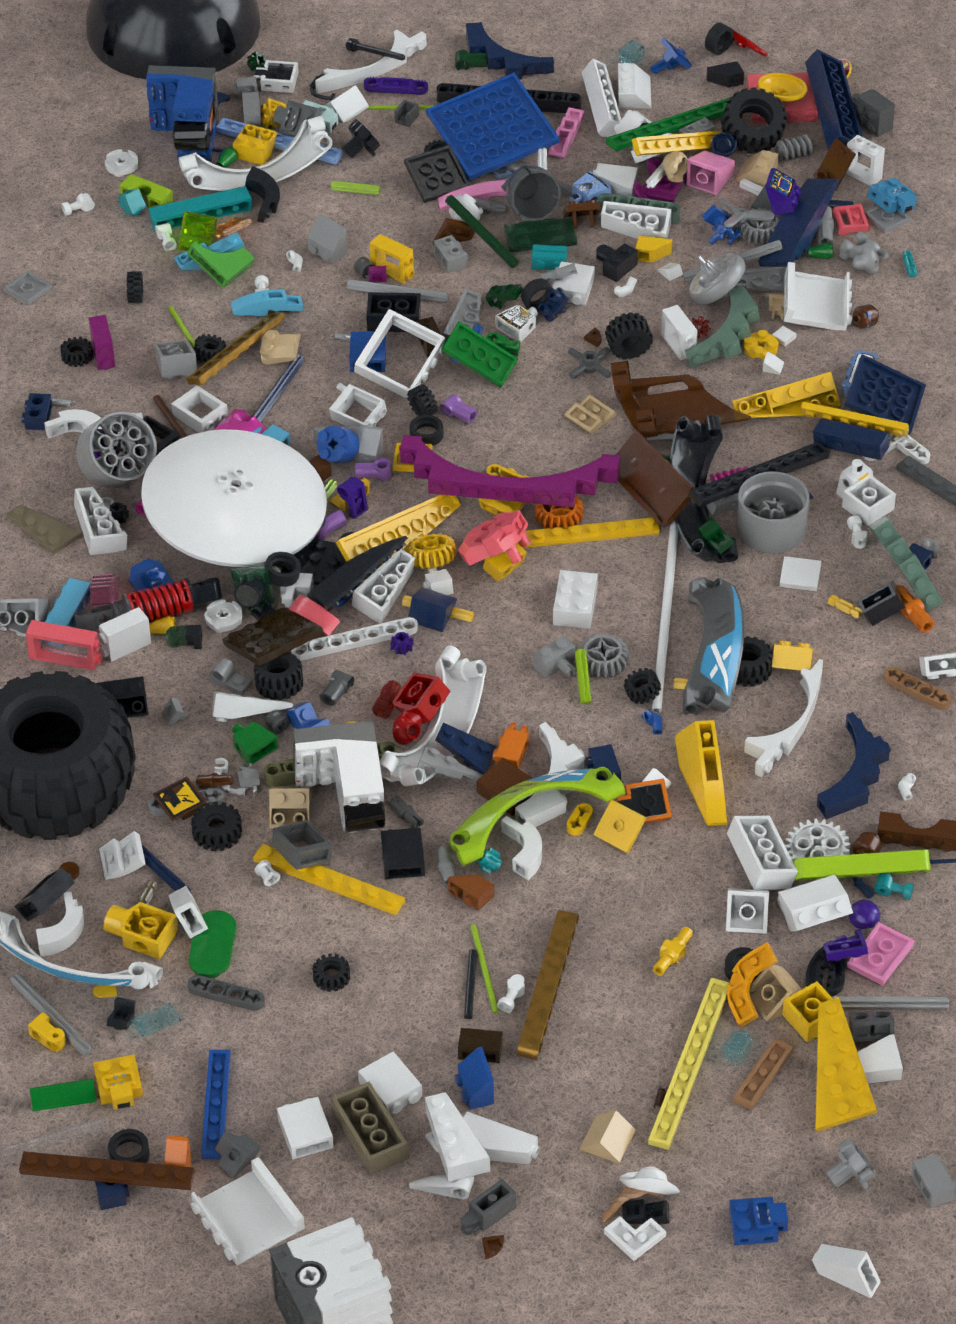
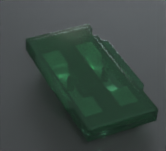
(542, 232)

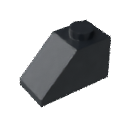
(726, 74)

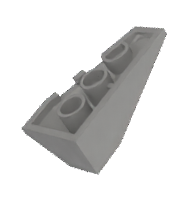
(369, 442)
(18, 613)

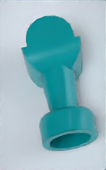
(885, 886)

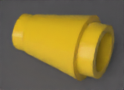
(161, 626)

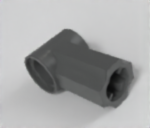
(338, 684)

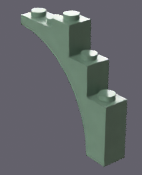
(735, 328)
(906, 562)

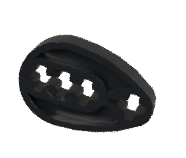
(836, 972)

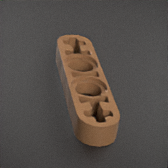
(918, 687)

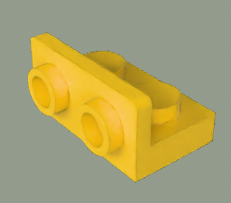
(268, 112)

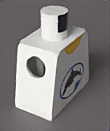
(852, 475)

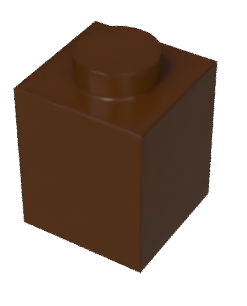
(322, 467)

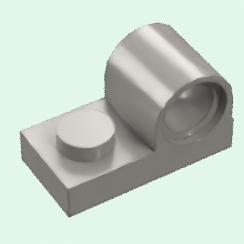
(225, 676)

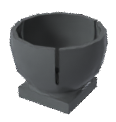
(531, 192)

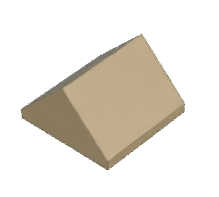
(608, 1136)

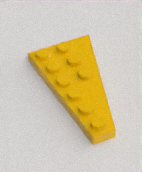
(841, 1081)

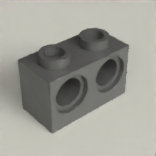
(871, 1025)

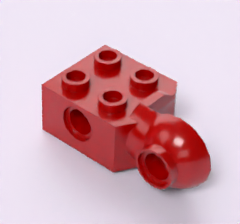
(418, 705)

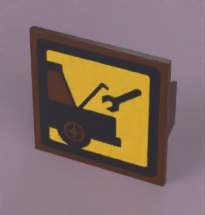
(180, 799)

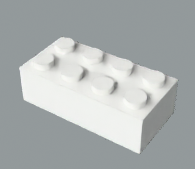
(762, 852)

